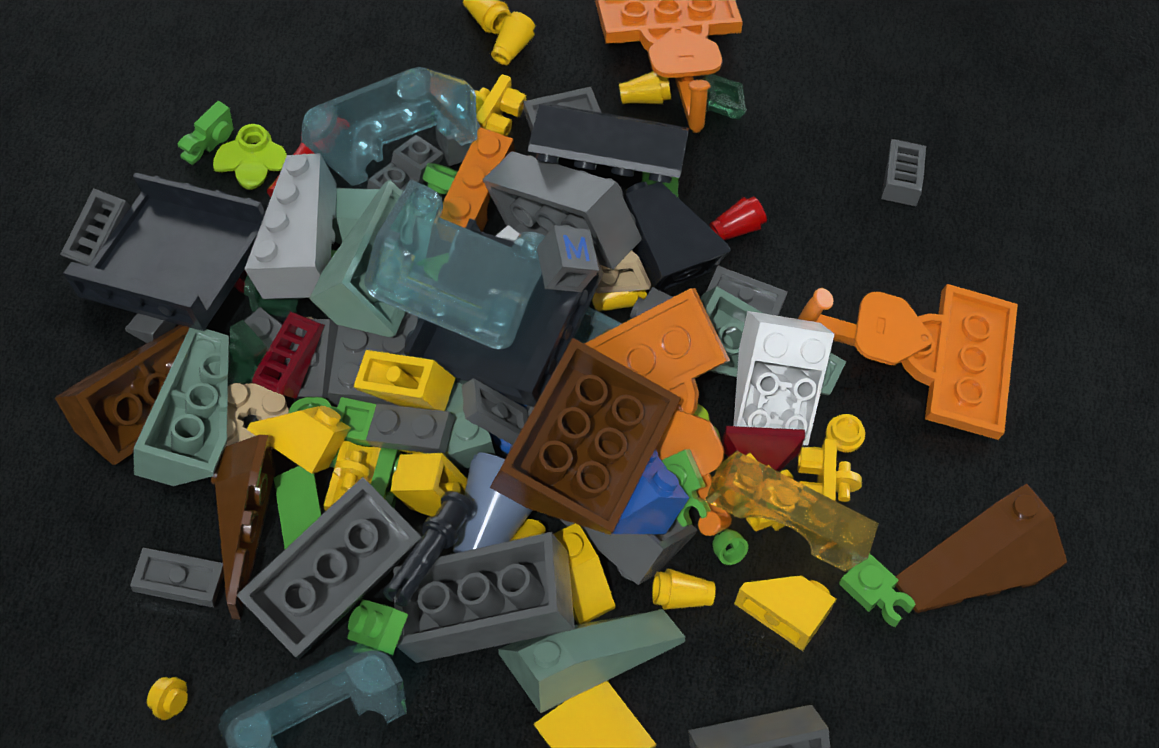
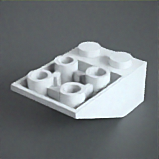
(780, 372)

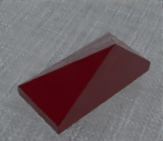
(767, 445)

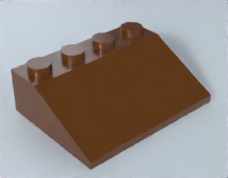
(586, 440)

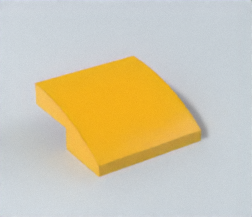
(593, 721)

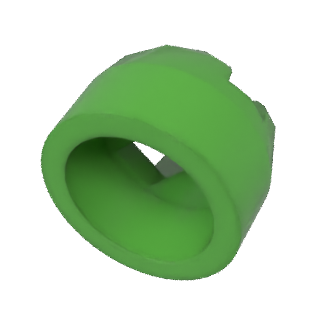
(737, 542)

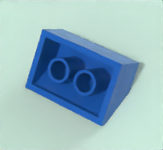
(653, 502)

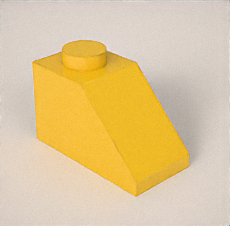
(404, 380)
(305, 436)
(424, 479)
(588, 582)
(787, 606)

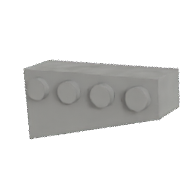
(295, 230)

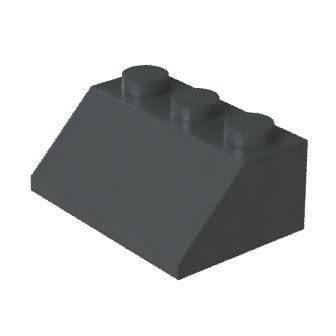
(640, 555)
(783, 729)

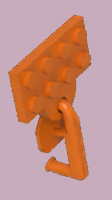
(676, 40)
(672, 349)
(957, 353)

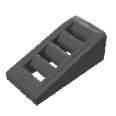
(898, 190)
(91, 213)

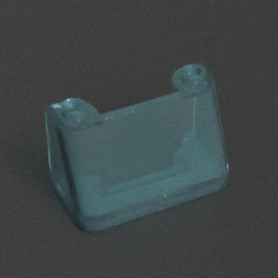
(358, 124)
(452, 271)
(351, 673)

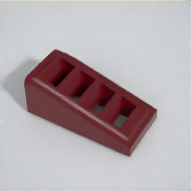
(295, 371)

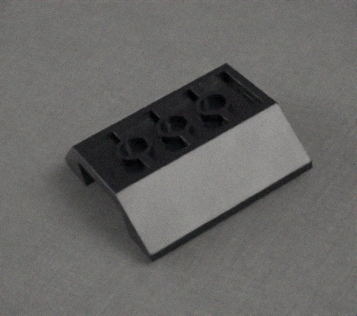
(608, 140)

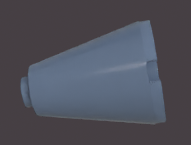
(496, 515)

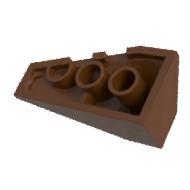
(116, 400)
(243, 495)
(998, 550)

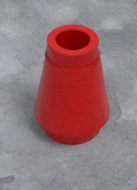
(740, 219)

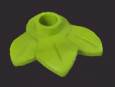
(250, 160)

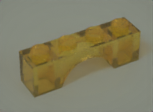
(758, 491)

